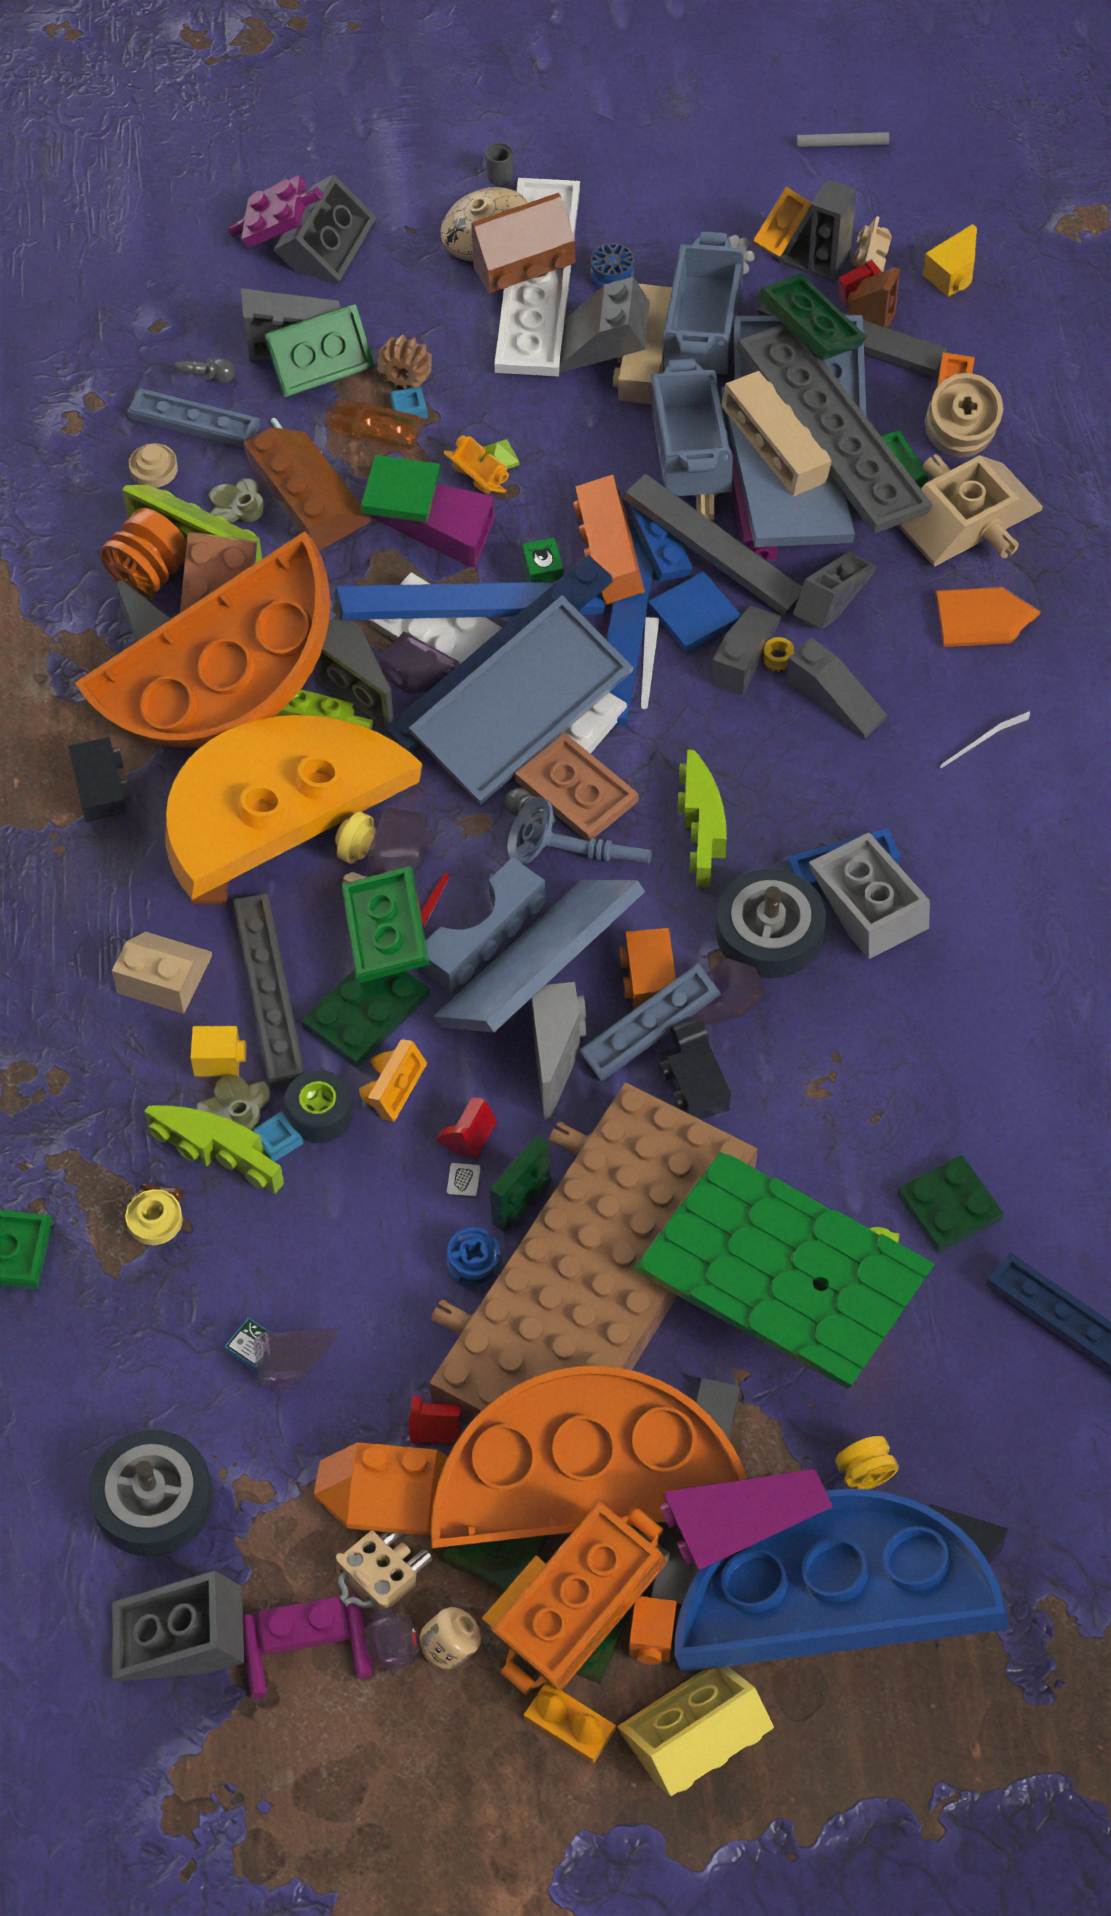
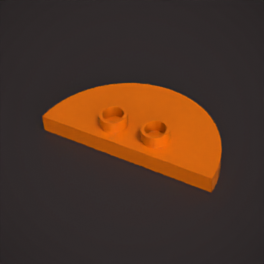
(222, 658)
(571, 1440)

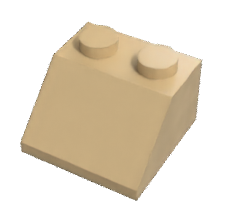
(160, 971)

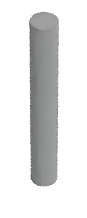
(845, 139)

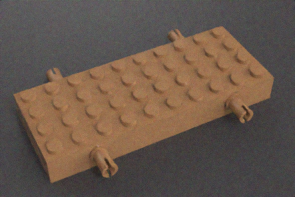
(571, 1279)

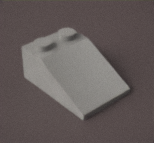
(871, 895)
(557, 1030)

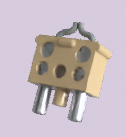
(381, 1575)

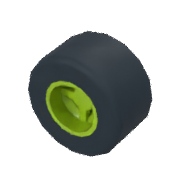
(309, 1096)

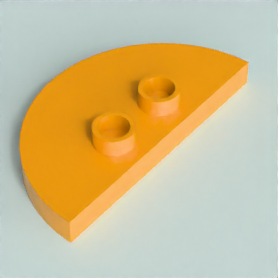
(273, 789)

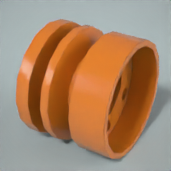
(144, 552)

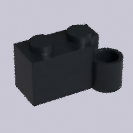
(98, 780)
(694, 1072)

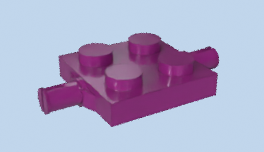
(274, 211)

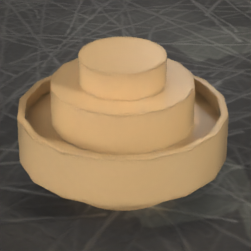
(153, 465)

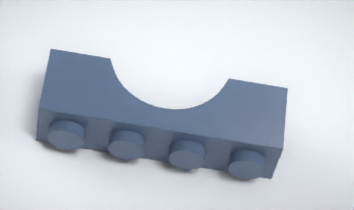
(457, 953)

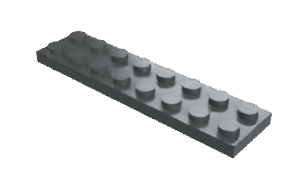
(859, 456)

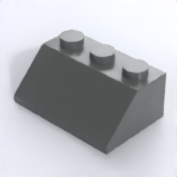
(328, 233)

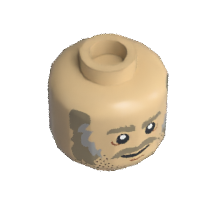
(450, 1638)

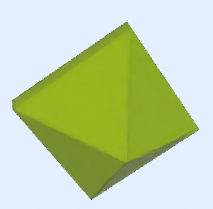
(503, 452)

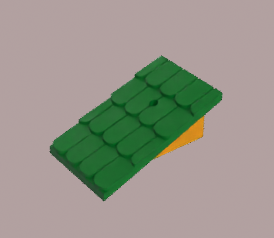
(784, 1268)

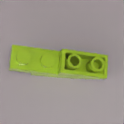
(703, 815)
(208, 1136)

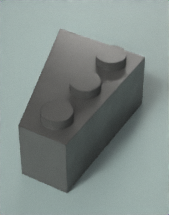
(825, 233)
(271, 311)

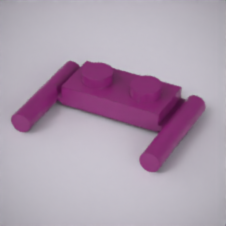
(300, 1628)

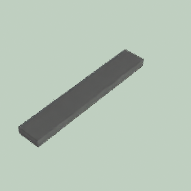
(896, 348)
(714, 544)
(268, 989)
(675, 1578)

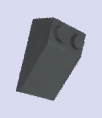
(606, 325)
(353, 673)
(179, 1629)

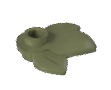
(237, 501)
(237, 1100)

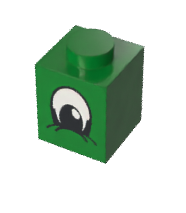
(542, 561)

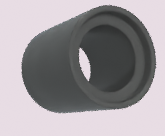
(499, 163)

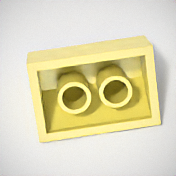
(696, 1727)

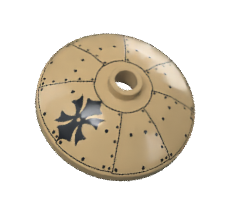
(482, 203)

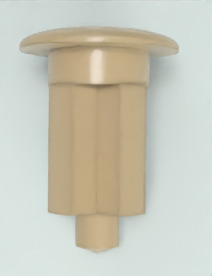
(705, 505)

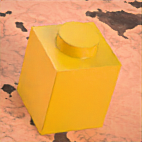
(216, 1051)

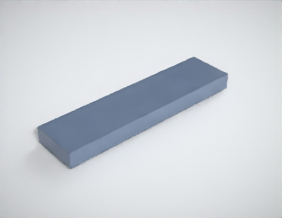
(193, 418)
(650, 1022)

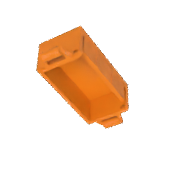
(579, 1596)

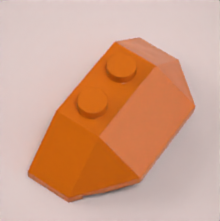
(380, 1487)

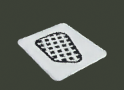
(463, 1179)

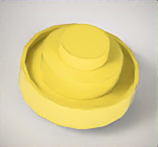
(355, 837)
(154, 1217)

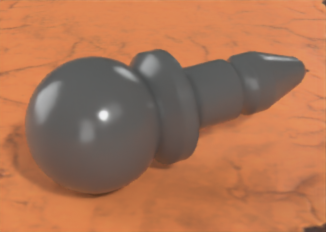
(220, 370)
(516, 800)

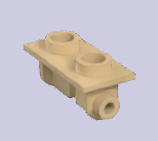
(873, 245)

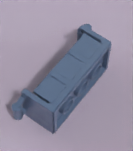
(704, 303)
(690, 430)

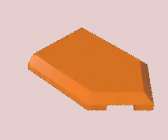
(981, 616)

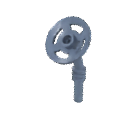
(541, 836)

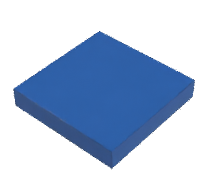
(694, 612)

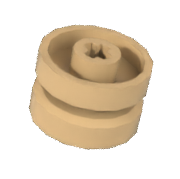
(963, 415)

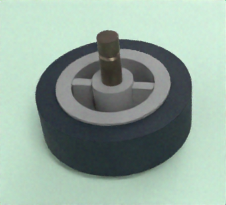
(771, 922)
(151, 1493)

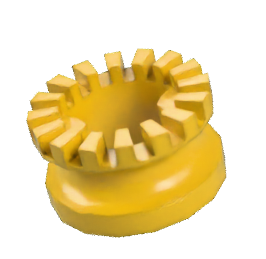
(773, 644)

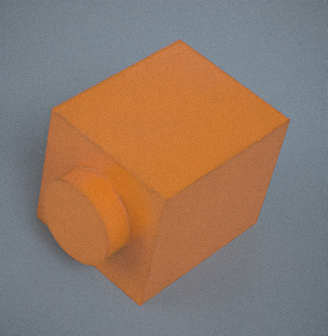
(652, 1630)

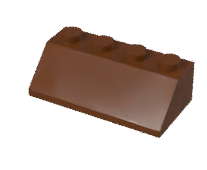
(305, 485)

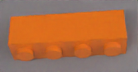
(608, 536)

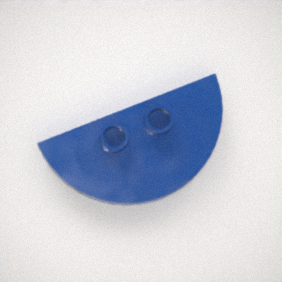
(840, 1581)

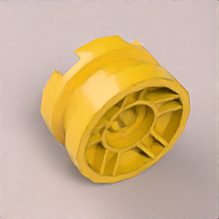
(867, 1463)

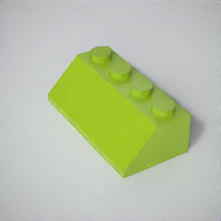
(184, 515)

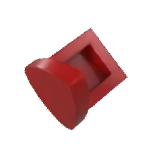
(853, 279)
(471, 1130)
(434, 1421)

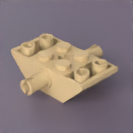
(969, 507)

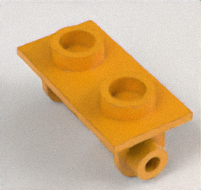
(486, 473)

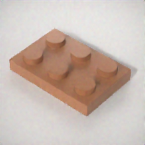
(212, 563)
(577, 786)

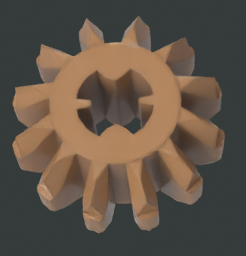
(404, 362)

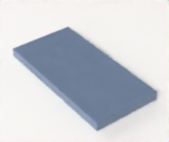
(776, 515)
(520, 699)
(538, 955)

